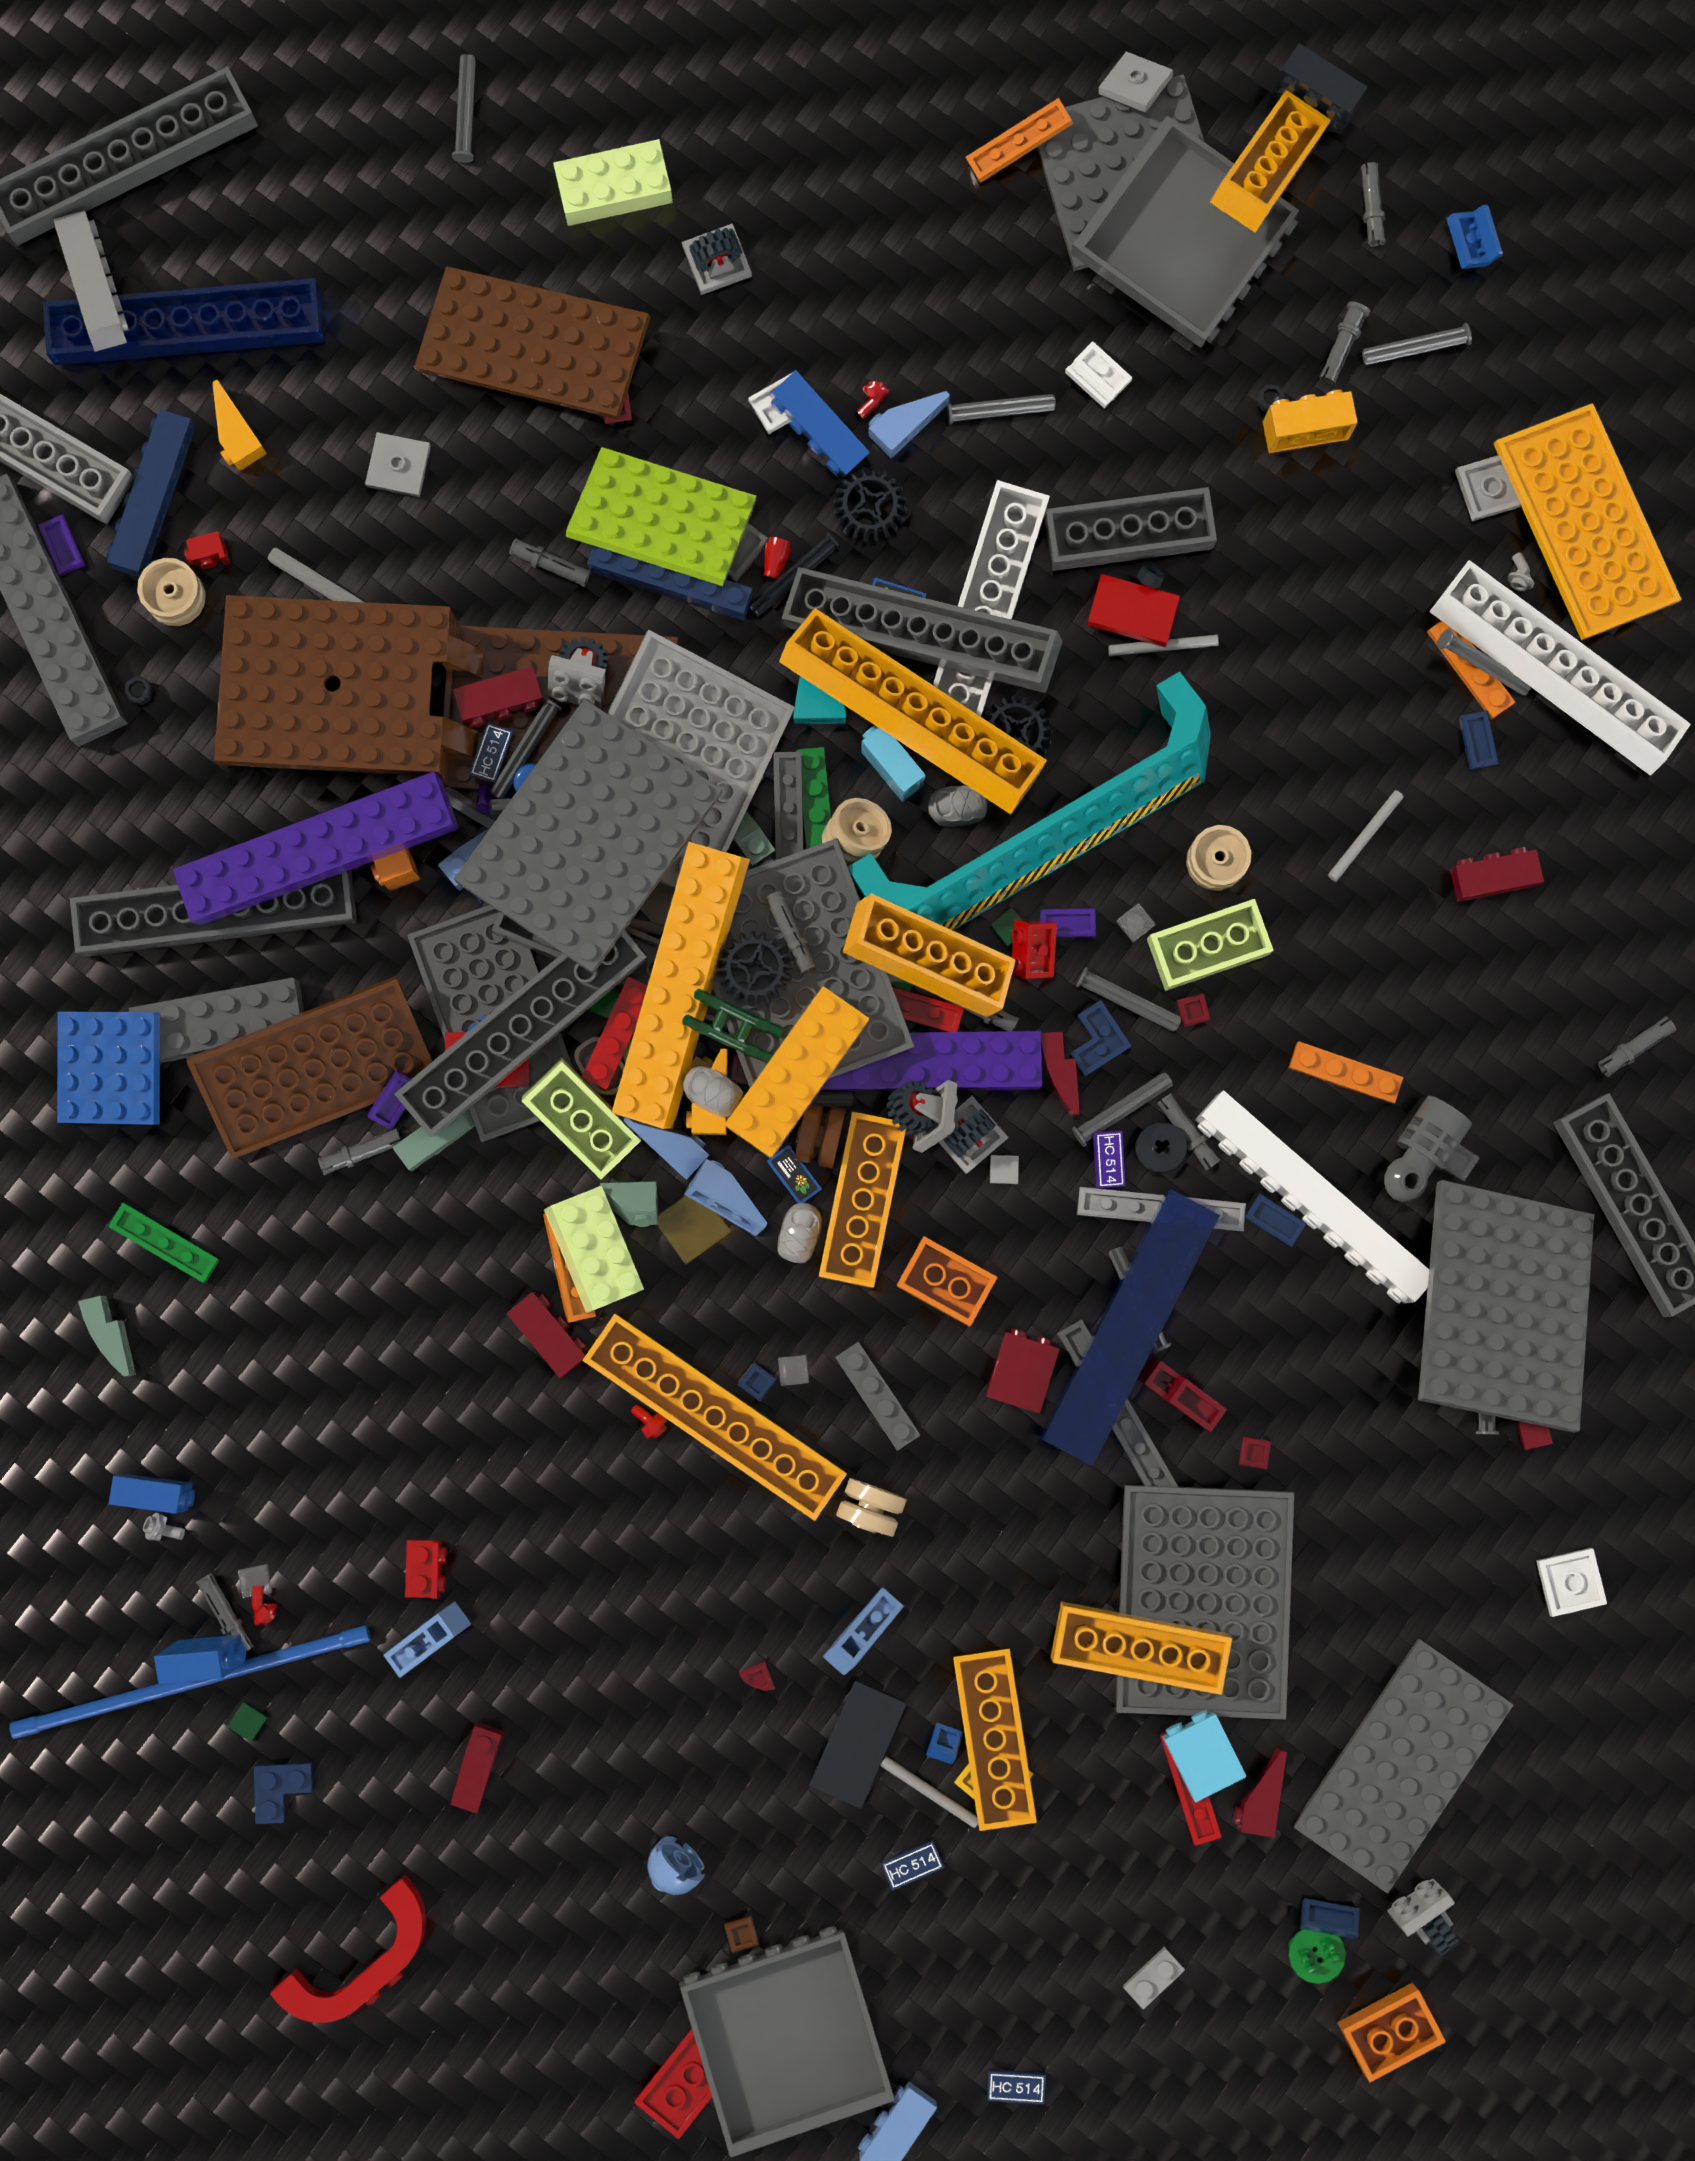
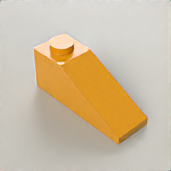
(234, 434)
(705, 1122)

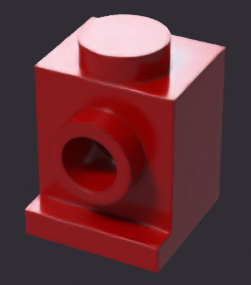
(206, 550)

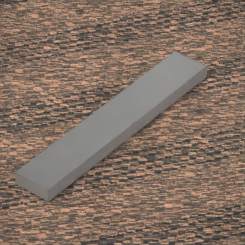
(1143, 1207)

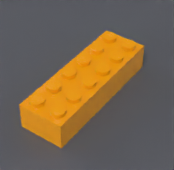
(1270, 161)
(929, 955)
(797, 1072)
(862, 1200)
(1141, 1648)
(994, 1740)

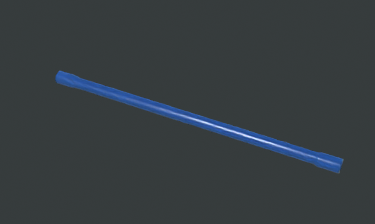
(37, 1723)

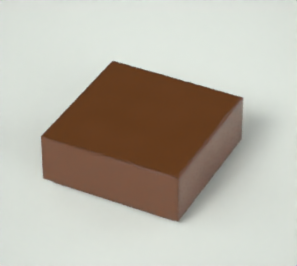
(741, 1934)

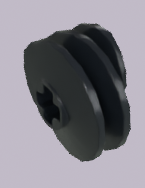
(1163, 1161)

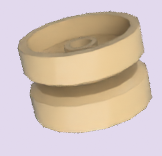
(172, 577)
(859, 829)
(1218, 874)
(871, 1506)

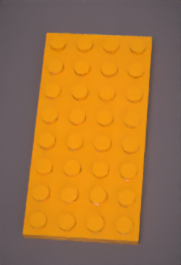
(1587, 521)

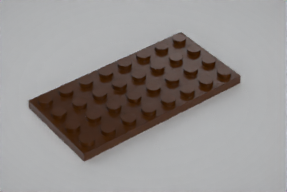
(532, 342)
(309, 1067)

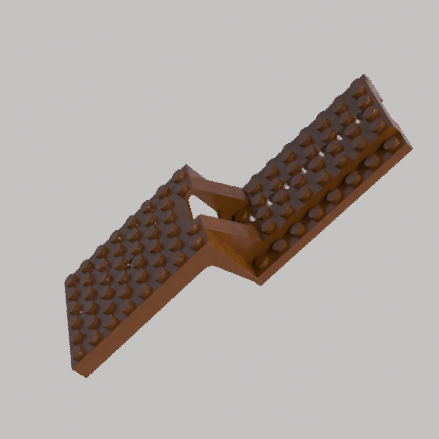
(384, 654)

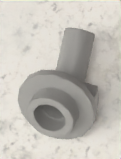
(1521, 578)
(156, 1526)

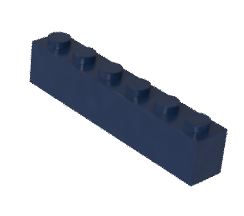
(151, 493)
(729, 600)

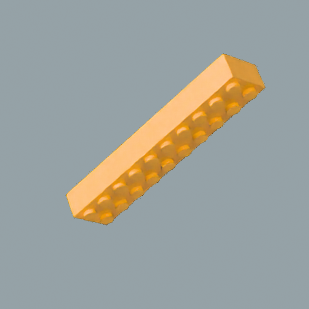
(912, 710)
(684, 962)
(715, 1416)

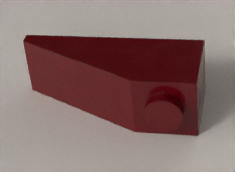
(477, 1767)
(1261, 1801)

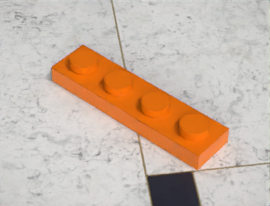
(1019, 140)
(1485, 688)
(1345, 1072)
(571, 1301)

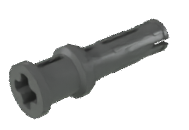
(1348, 332)

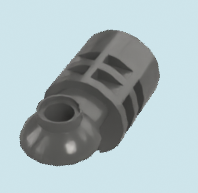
(1429, 1145)

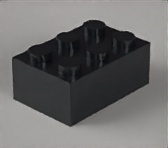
(1321, 87)

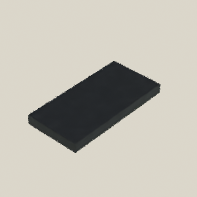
(857, 1744)

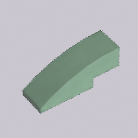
(420, 1147)
(108, 1335)

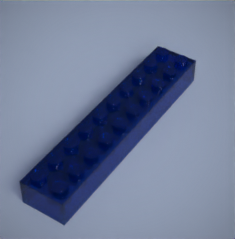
(193, 321)
(1129, 1327)

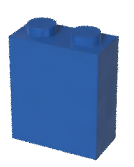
(151, 1493)
(200, 1659)

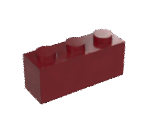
(498, 697)
(1496, 874)
(548, 1333)

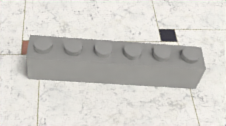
(90, 280)

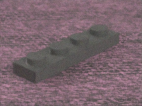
(788, 803)
(877, 1396)

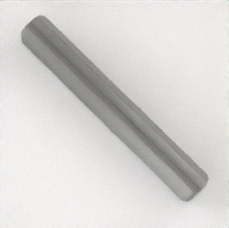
(310, 577)

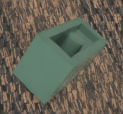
(753, 842)
(633, 1201)

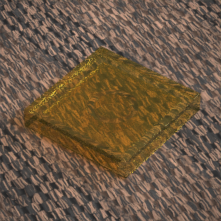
(691, 1228)

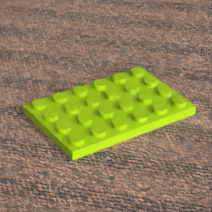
(661, 516)

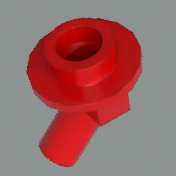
(875, 392)
(653, 1426)
(262, 1611)

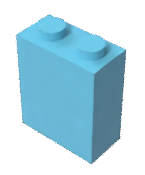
(892, 762)
(1203, 1755)

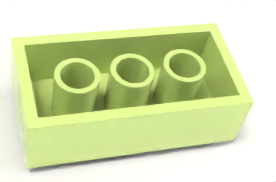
(613, 182)
(1210, 944)
(580, 1118)
(593, 1249)

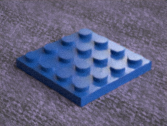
(108, 1068)

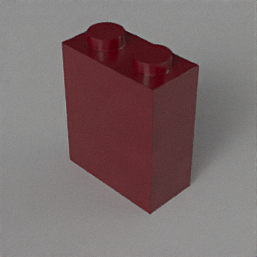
(1022, 1371)

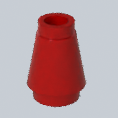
(776, 556)

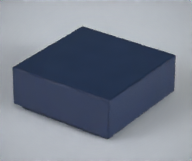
(757, 1382)

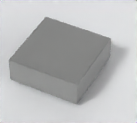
(1004, 1169)

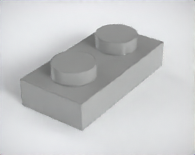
(1153, 1977)

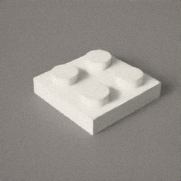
(1571, 1582)

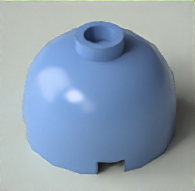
(673, 1867)

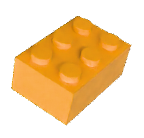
(1309, 421)

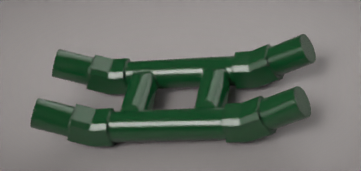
(748, 1021)

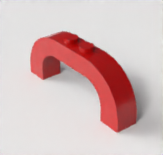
(318, 2006)

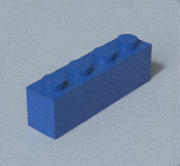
(819, 424)

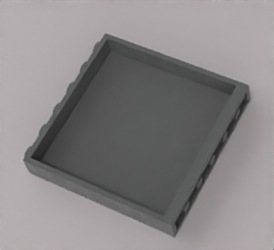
(1173, 246)
(786, 2040)

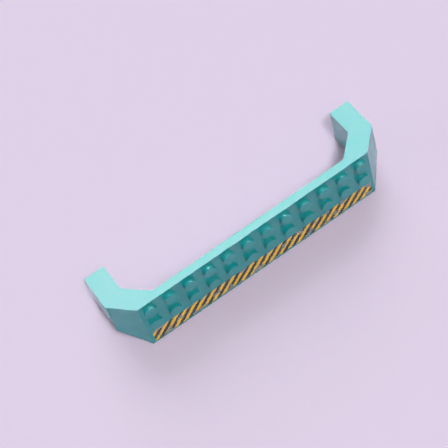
(1065, 832)

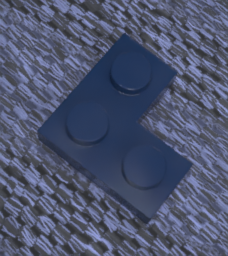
(1106, 1039)
(272, 1784)

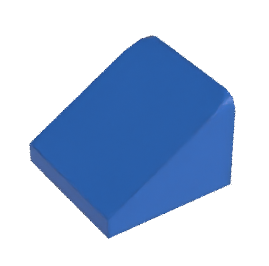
(944, 1743)

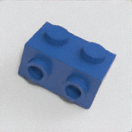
(1475, 237)

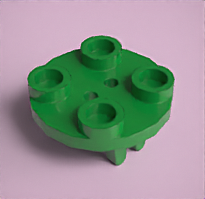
(1305, 1961)

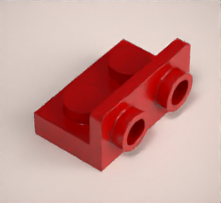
(1034, 948)
(424, 1568)

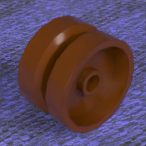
(819, 1134)

